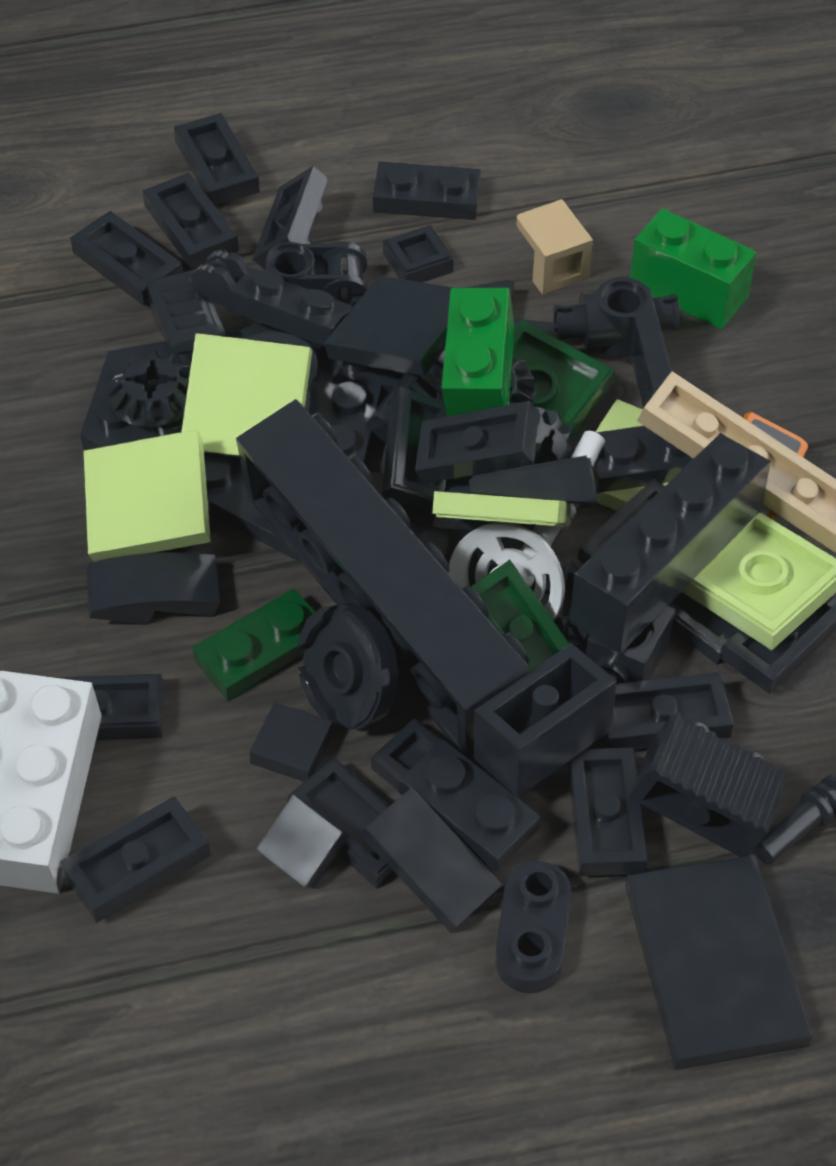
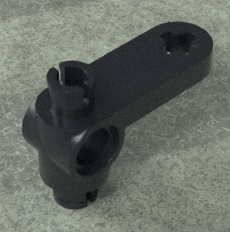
(624, 322)

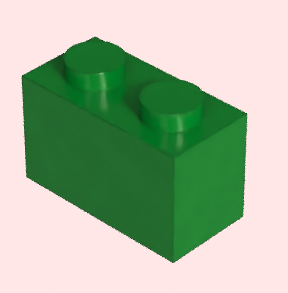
(694, 263)
(478, 350)

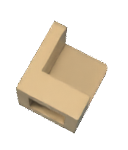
(559, 246)

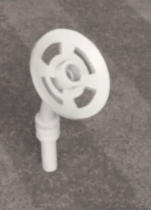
(534, 557)

